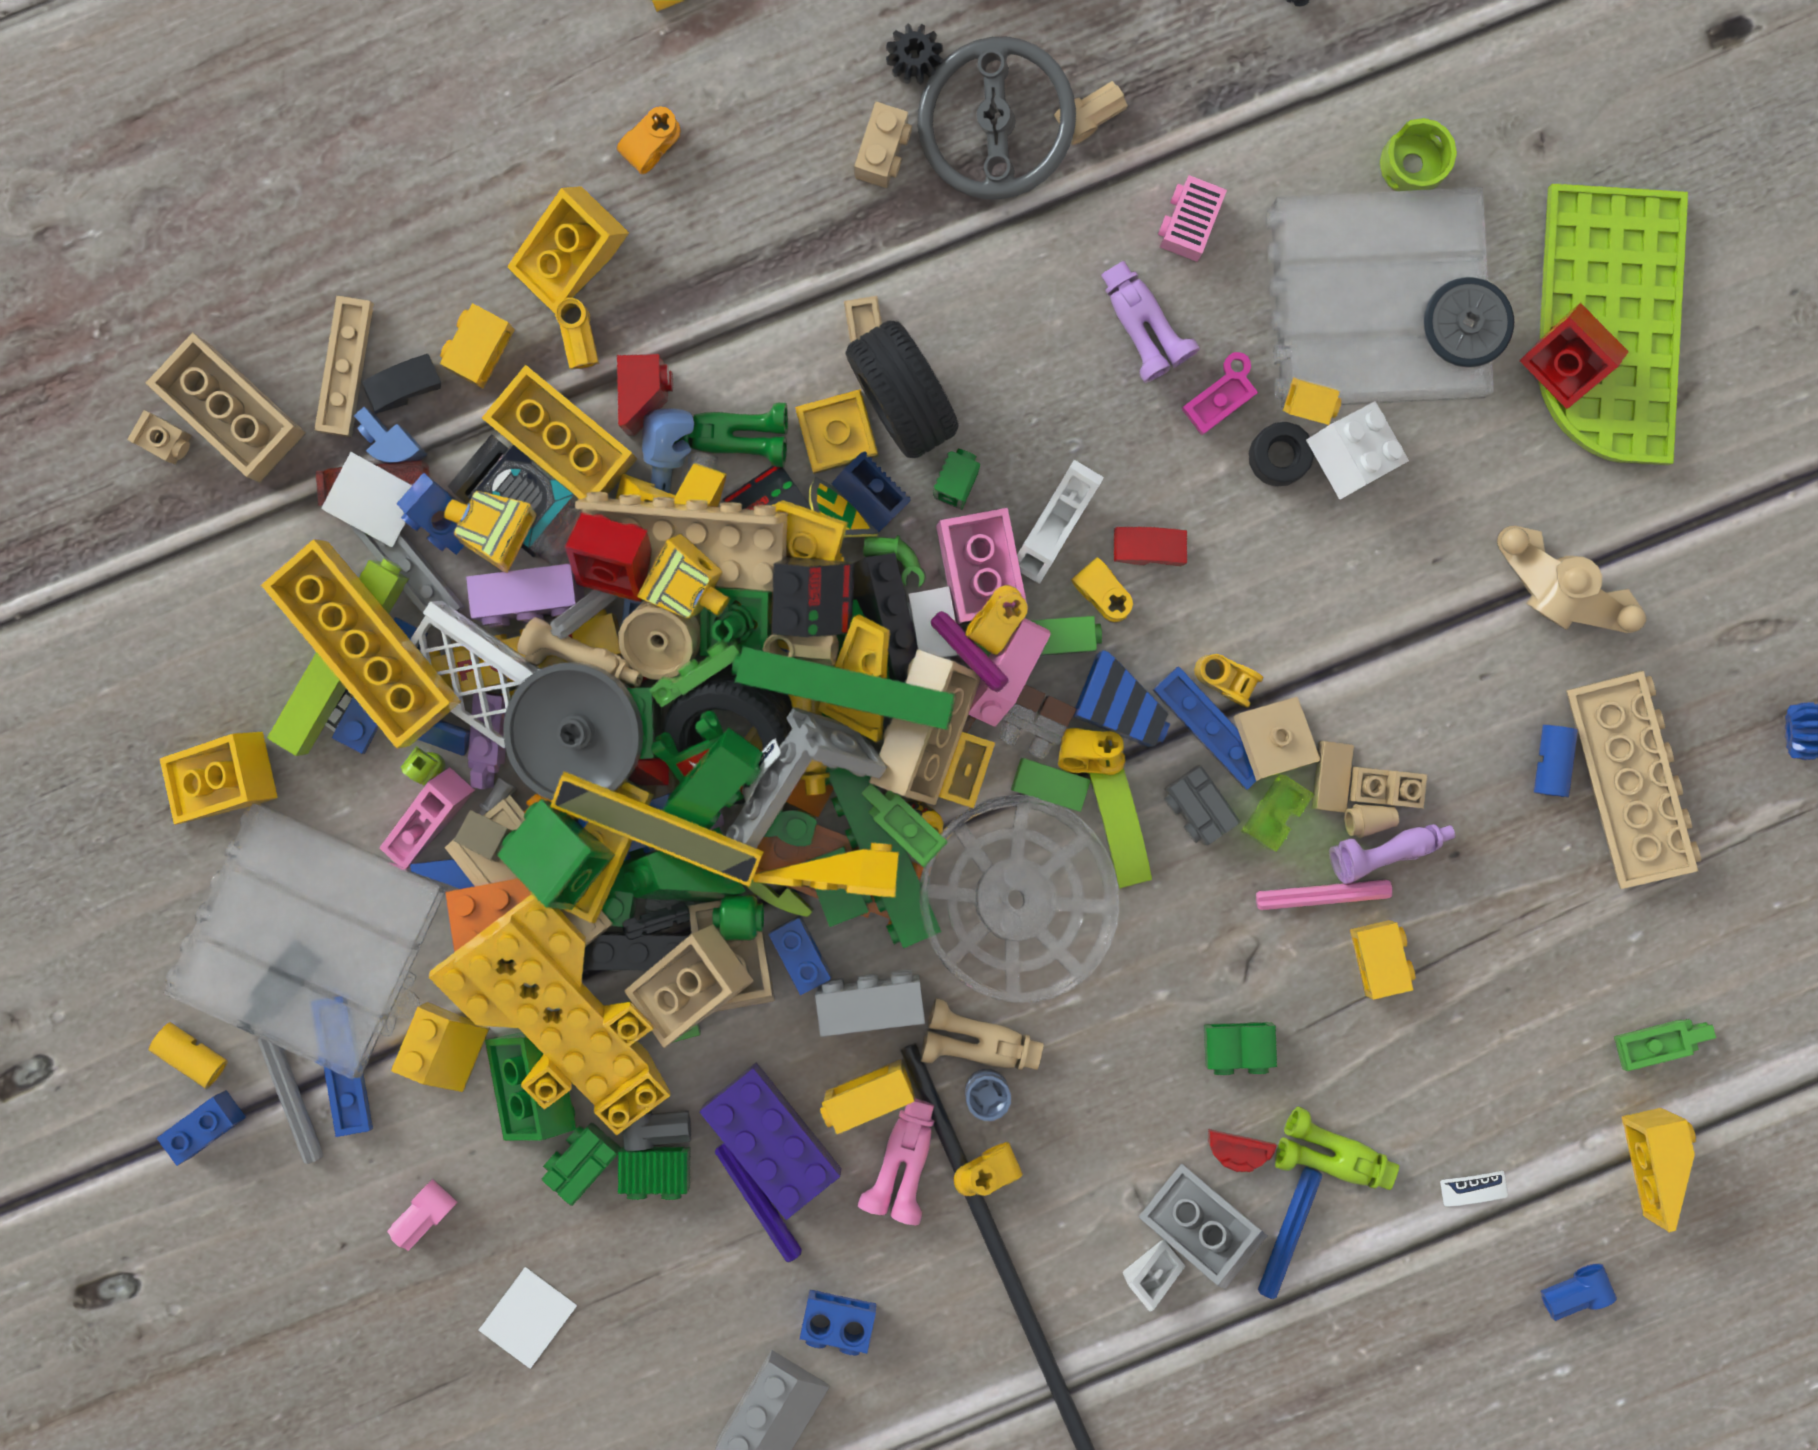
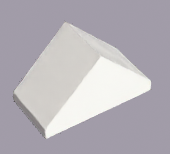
(1154, 1274)

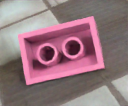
(978, 559)

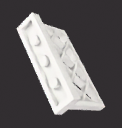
(481, 645)

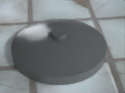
(573, 723)

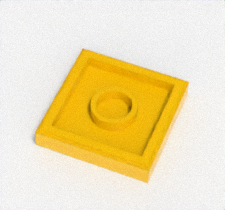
(836, 431)

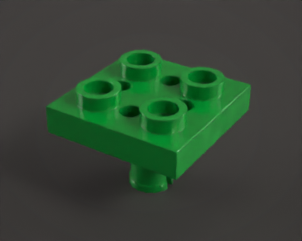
(738, 620)

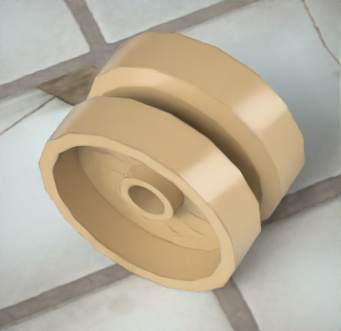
(658, 640)

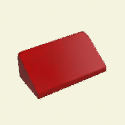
(650, 773)

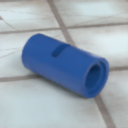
(1558, 754)

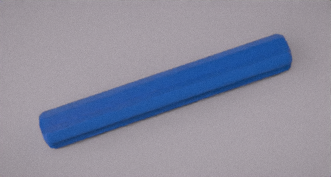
(1290, 1233)

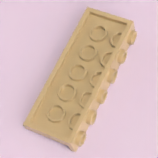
(733, 538)
(1633, 779)

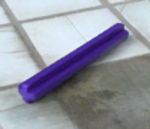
(760, 1205)

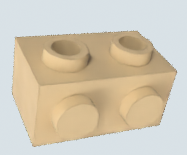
(881, 145)

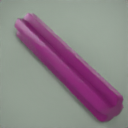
(969, 651)

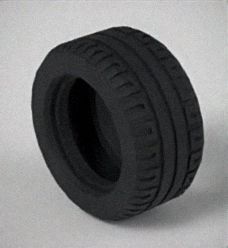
(761, 707)

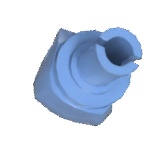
(659, 433)

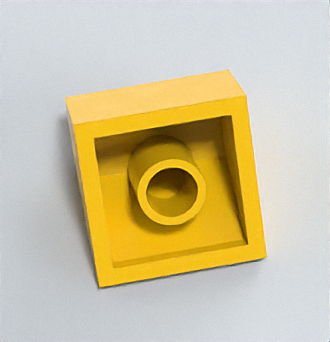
(440, 1048)

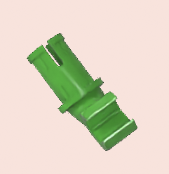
(880, 545)

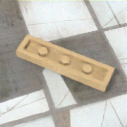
(344, 366)

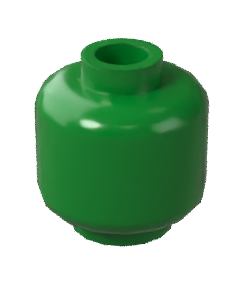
(739, 917)

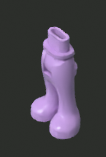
(1137, 305)
(1353, 862)

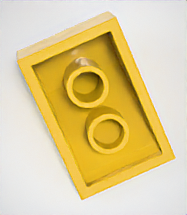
(567, 246)
(218, 777)
(1661, 1162)

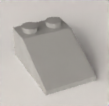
(1203, 1226)

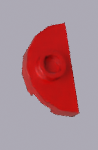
(1239, 1152)

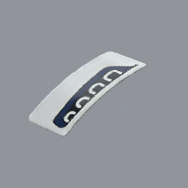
(769, 754)
(1474, 1189)

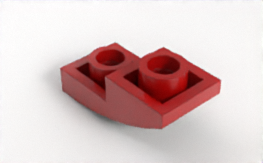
(1150, 545)

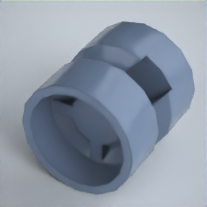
(987, 1094)

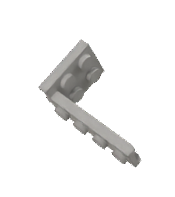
(809, 739)

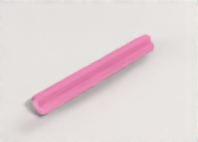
(1323, 894)

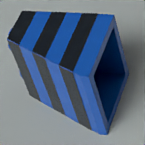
(1120, 703)

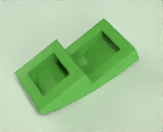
(1050, 784)

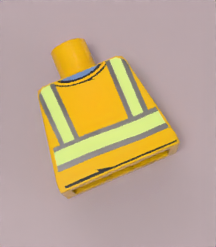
(492, 526)
(684, 580)

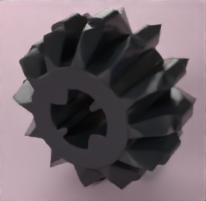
(902, 58)

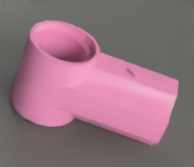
(426, 1210)

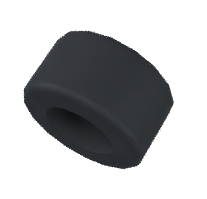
(1259, 456)

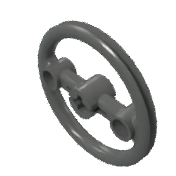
(986, 51)

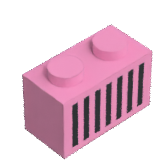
(1192, 218)

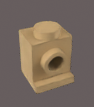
(148, 431)

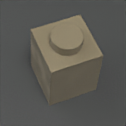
(482, 835)

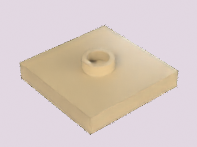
(1276, 738)

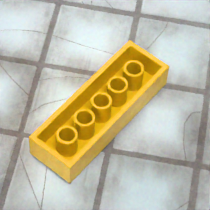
(361, 643)

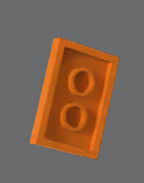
(480, 906)

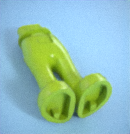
(1352, 1159)

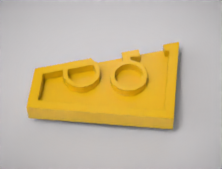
(866, 653)

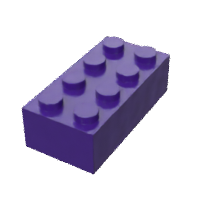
(771, 1141)

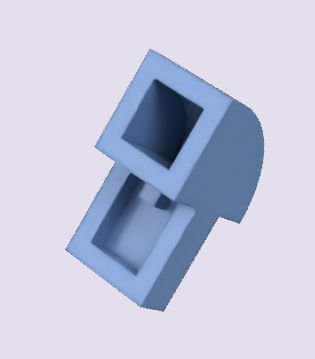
(390, 445)

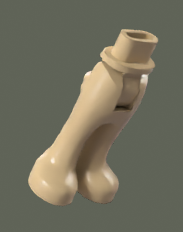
(538, 642)
(997, 1044)

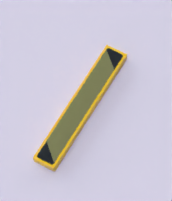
(656, 828)

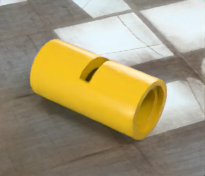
(183, 1054)

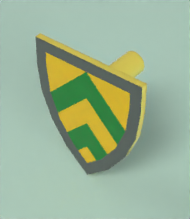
(830, 502)

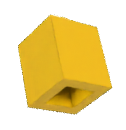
(1312, 401)

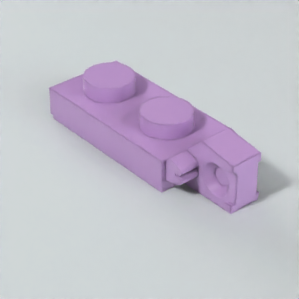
(484, 753)

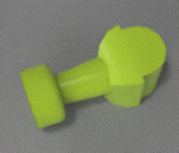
(423, 766)

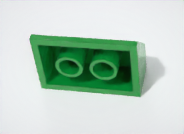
(520, 1116)

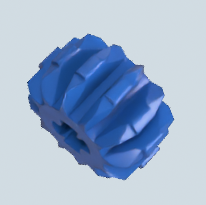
(1802, 731)

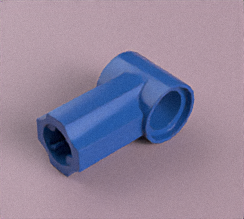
(1587, 1289)

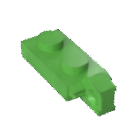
(695, 673)
(904, 825)
(1661, 1043)

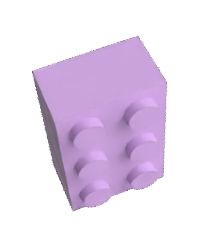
(522, 594)

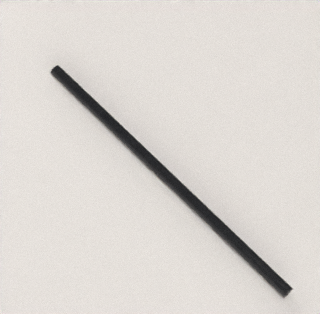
(1000, 1255)

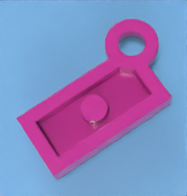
(1222, 396)

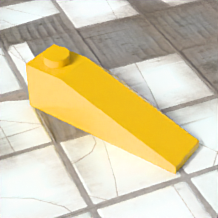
(856, 871)

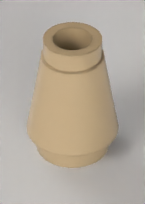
(1368, 819)

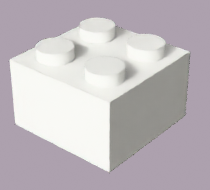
(1357, 450)

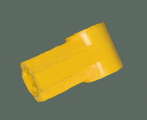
(578, 336)

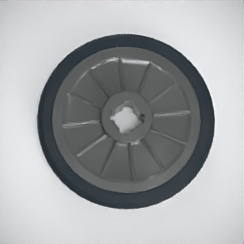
(1477, 301)

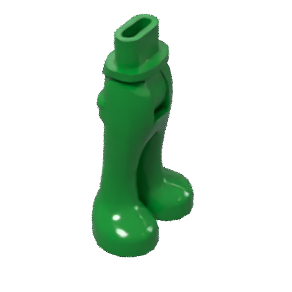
(715, 433)

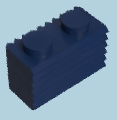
(871, 491)

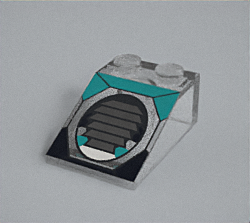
(524, 480)

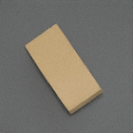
(1388, 787)

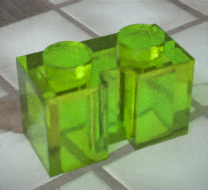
(1280, 802)

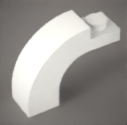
(1057, 520)

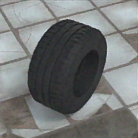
(902, 389)

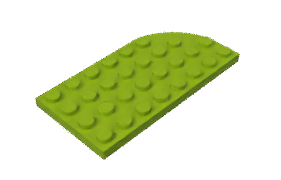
(1626, 265)

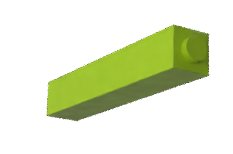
(319, 687)

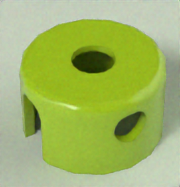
(1419, 139)

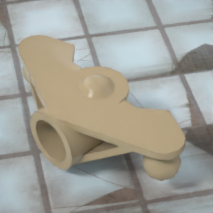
(1567, 586)

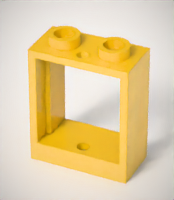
(867, 1097)

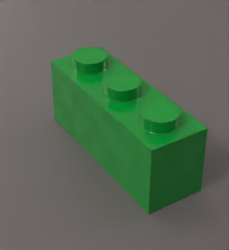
(715, 780)

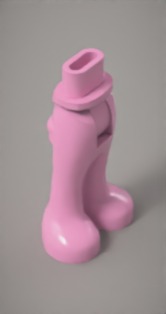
(906, 1143)

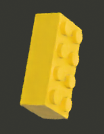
(558, 436)

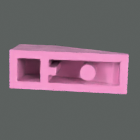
(1017, 663)
(426, 817)

